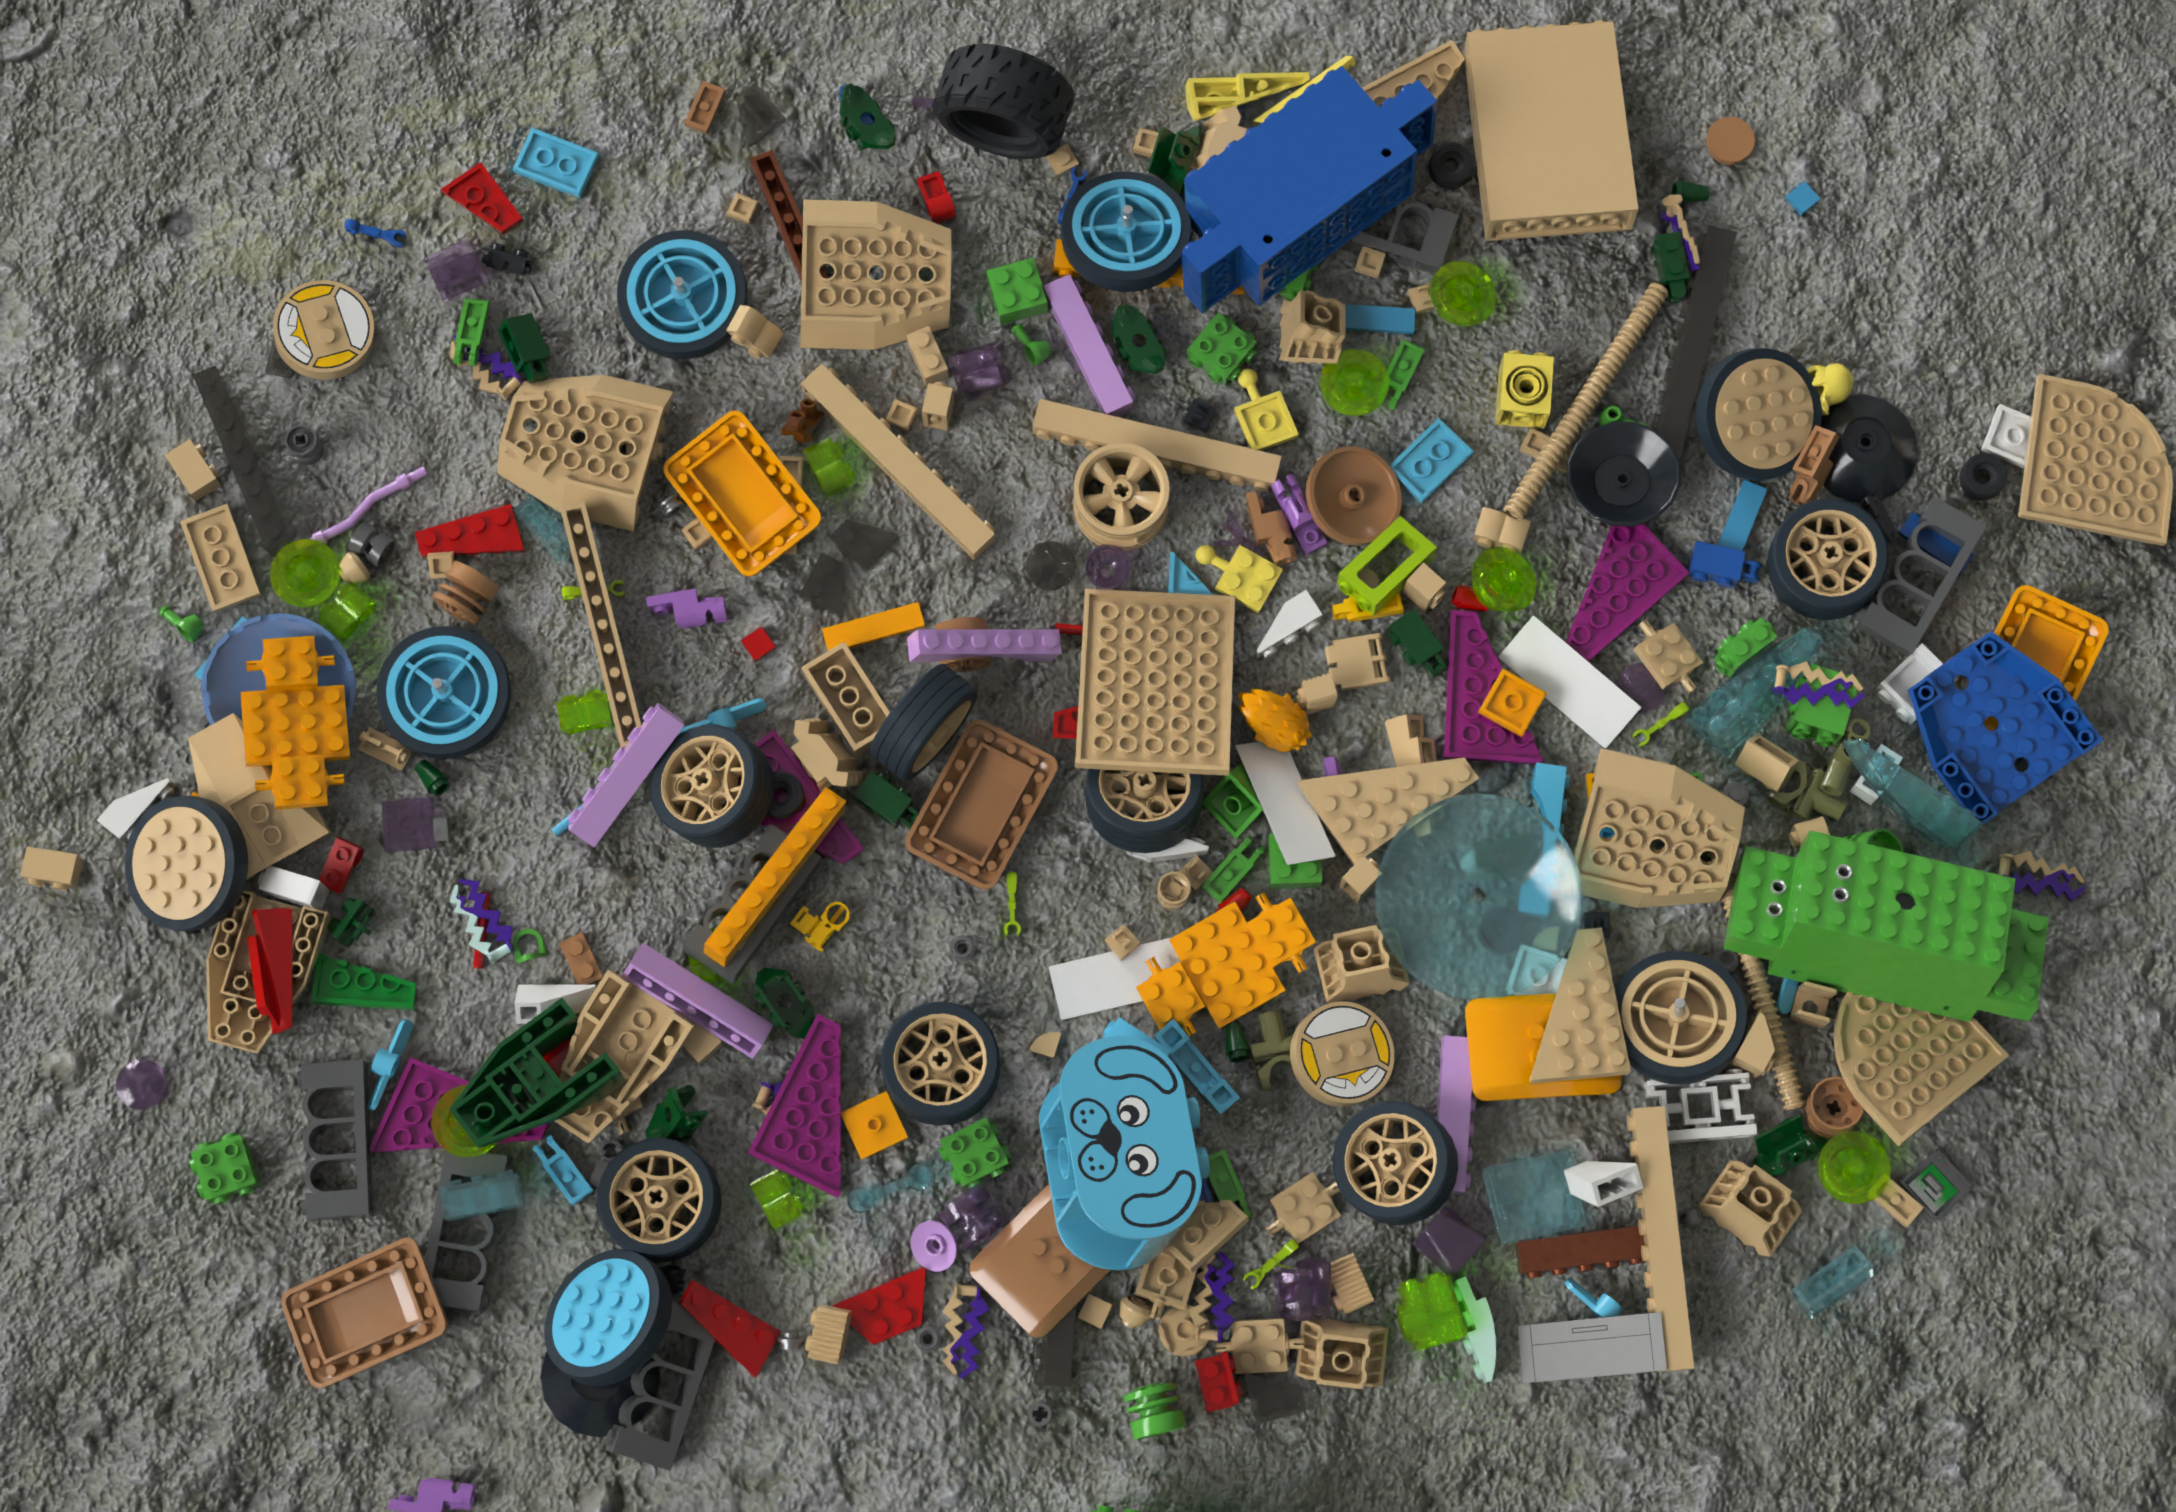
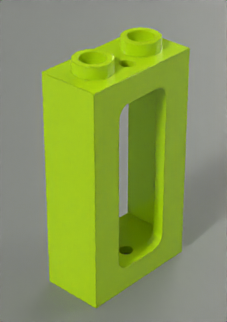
(1375, 599)

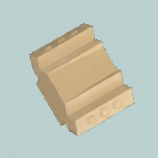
(1220, 131)
(1311, 329)
(825, 755)
(1358, 965)
(1751, 1206)
(1342, 1353)

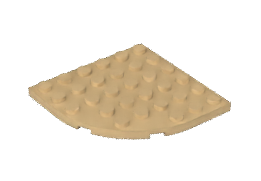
(2095, 464)
(1908, 1061)

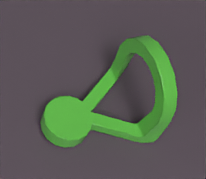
(532, 956)

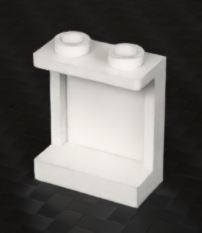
(1895, 687)

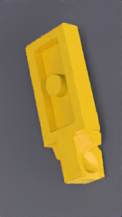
(1352, 612)

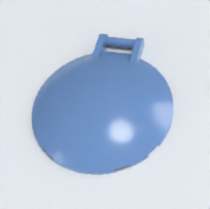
(226, 669)

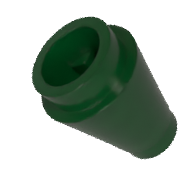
(1690, 191)
(432, 778)
(1236, 1043)

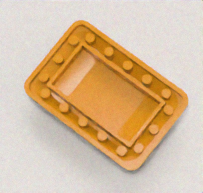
(742, 493)
(2053, 636)
(1503, 1050)

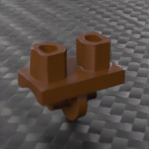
(803, 421)

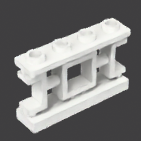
(1702, 1126)

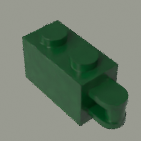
(1671, 264)
(525, 346)
(1417, 643)
(886, 800)

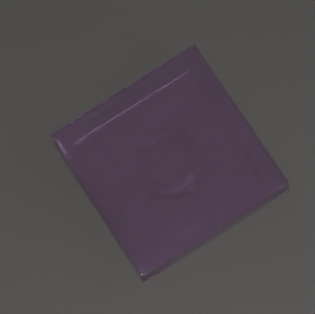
(408, 825)

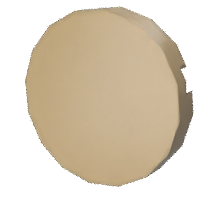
(1178, 1332)

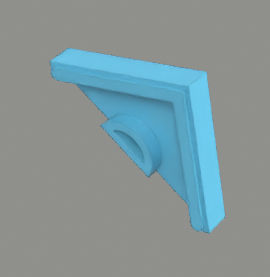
(1183, 579)

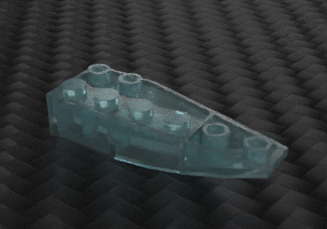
(1748, 697)
(1913, 800)

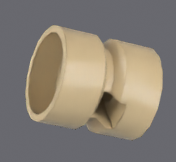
(1173, 890)

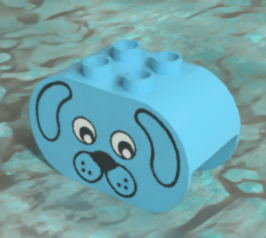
(1121, 1152)

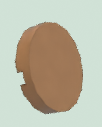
(1730, 140)

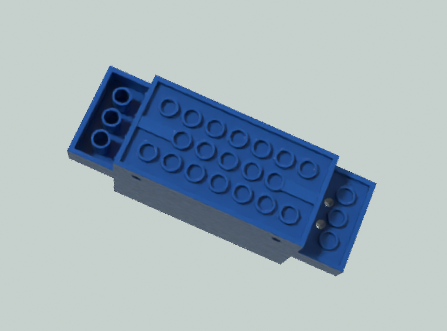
(1304, 180)

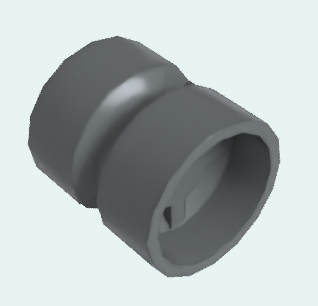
(303, 444)
(369, 542)

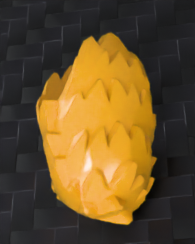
(1275, 719)

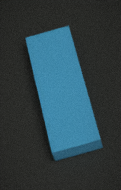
(1379, 319)
(1742, 516)

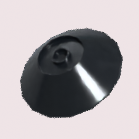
(1629, 453)
(1874, 468)
(591, 1408)

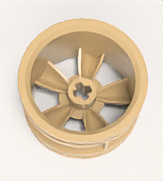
(1138, 463)

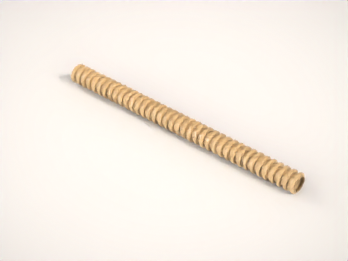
(1585, 402)
(1764, 1004)

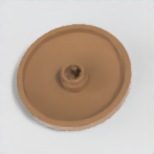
(1353, 495)

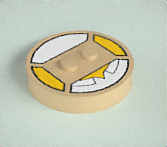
(323, 329)
(1342, 1054)

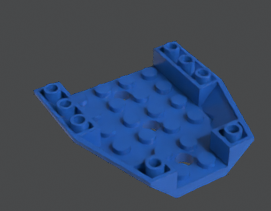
(2033, 718)

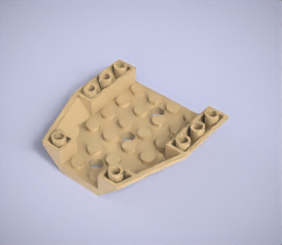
(853, 307)
(592, 471)
(1648, 803)

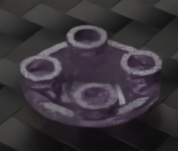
(1641, 686)
(141, 1084)

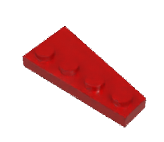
(484, 532)
(738, 1331)

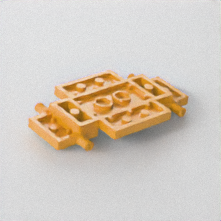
(294, 723)
(1227, 964)

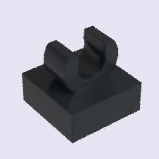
(1200, 415)
(1597, 920)

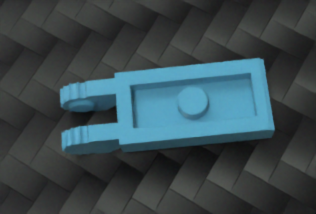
(564, 1173)

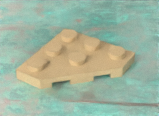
(1206, 1232)

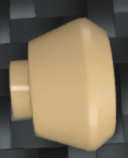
(353, 569)
(1134, 1311)

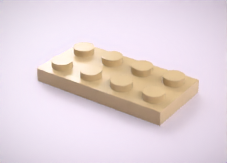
(220, 558)

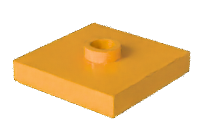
(1512, 702)
(874, 1125)

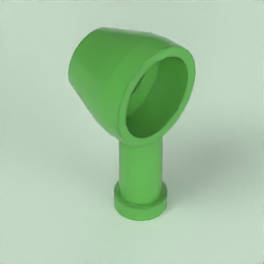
(1034, 350)
(1604, 418)
(188, 627)

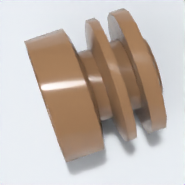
(467, 589)
(971, 663)
(1834, 1093)

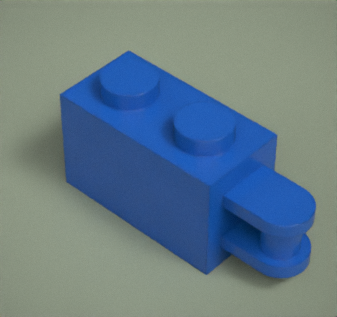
(1721, 565)

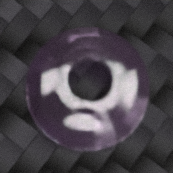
(1111, 556)

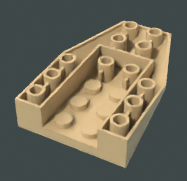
(225, 779)
(230, 987)

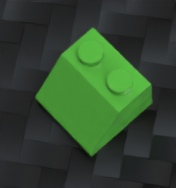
(1235, 802)

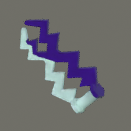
(476, 912)

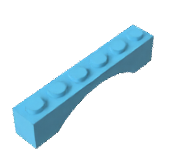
(1548, 791)

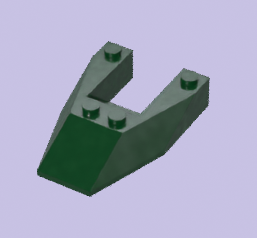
(521, 1091)

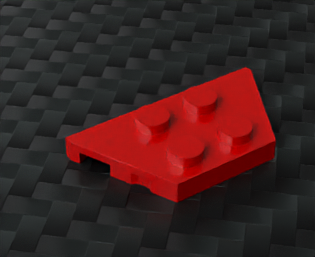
(888, 1307)

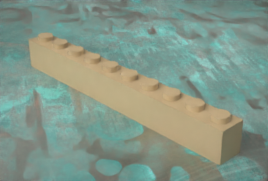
(1171, 447)
(898, 462)
(601, 620)
(1661, 1233)

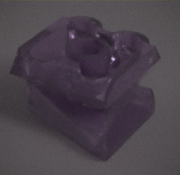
(979, 367)
(1449, 1241)
(1303, 1289)

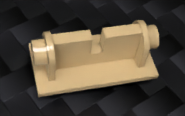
(384, 748)

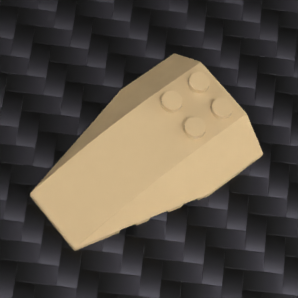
(637, 1036)

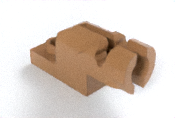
(1813, 465)
(1271, 529)

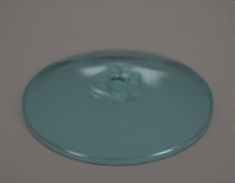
(1489, 944)

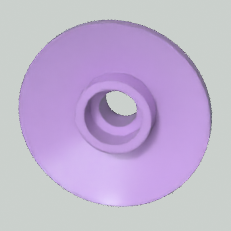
(926, 1249)

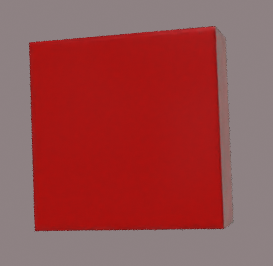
(758, 644)

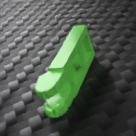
(471, 329)
(1402, 368)
(1231, 871)
(1225, 1180)

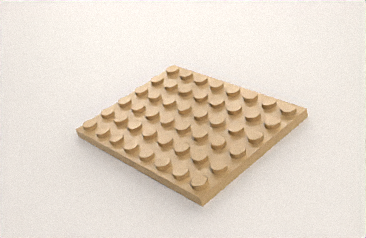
(1156, 682)

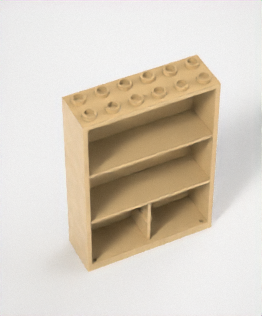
(1550, 130)

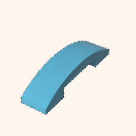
(1196, 1067)

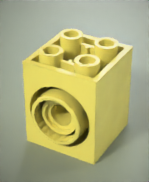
(1524, 390)

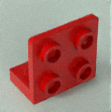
(1217, 1382)

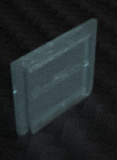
(1532, 1197)

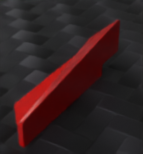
(272, 965)

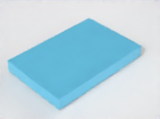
(556, 163)
(1430, 460)

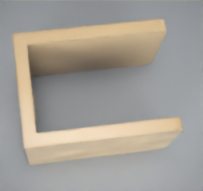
(1820, 996)

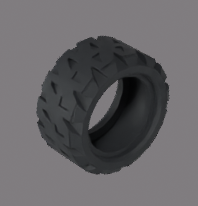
(1003, 101)

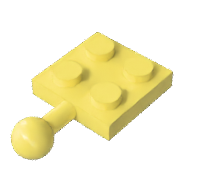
(1265, 418)
(1245, 577)

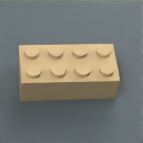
(847, 696)

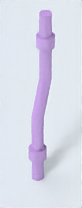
(401, 482)

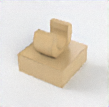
(1421, 298)
(1196, 872)
(1122, 942)

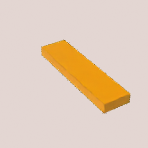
(875, 627)

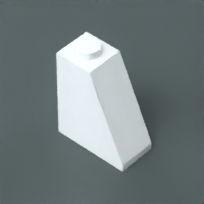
(293, 888)
(1603, 1181)

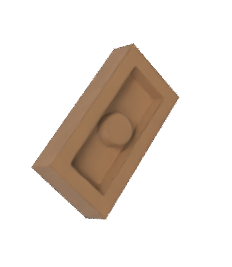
(705, 107)
(581, 960)

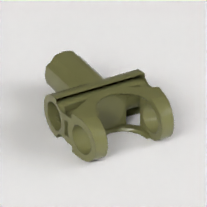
(1840, 764)
(1809, 796)
(1274, 1048)

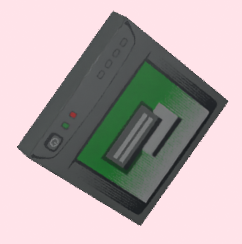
(1935, 1184)

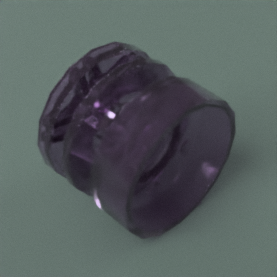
(972, 1216)

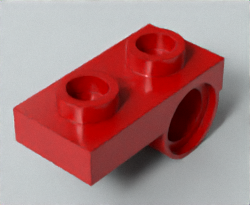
(936, 198)
(340, 863)

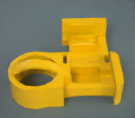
(819, 930)

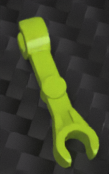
(572, 592)
(1676, 713)
(1011, 885)
(1259, 1273)

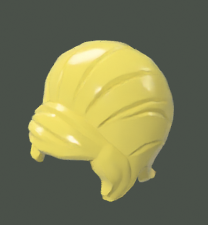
(1833, 384)

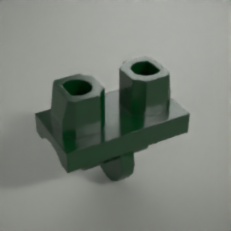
(353, 923)

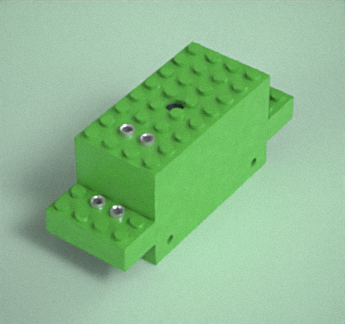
(1889, 927)

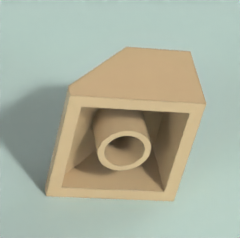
(1756, 1050)

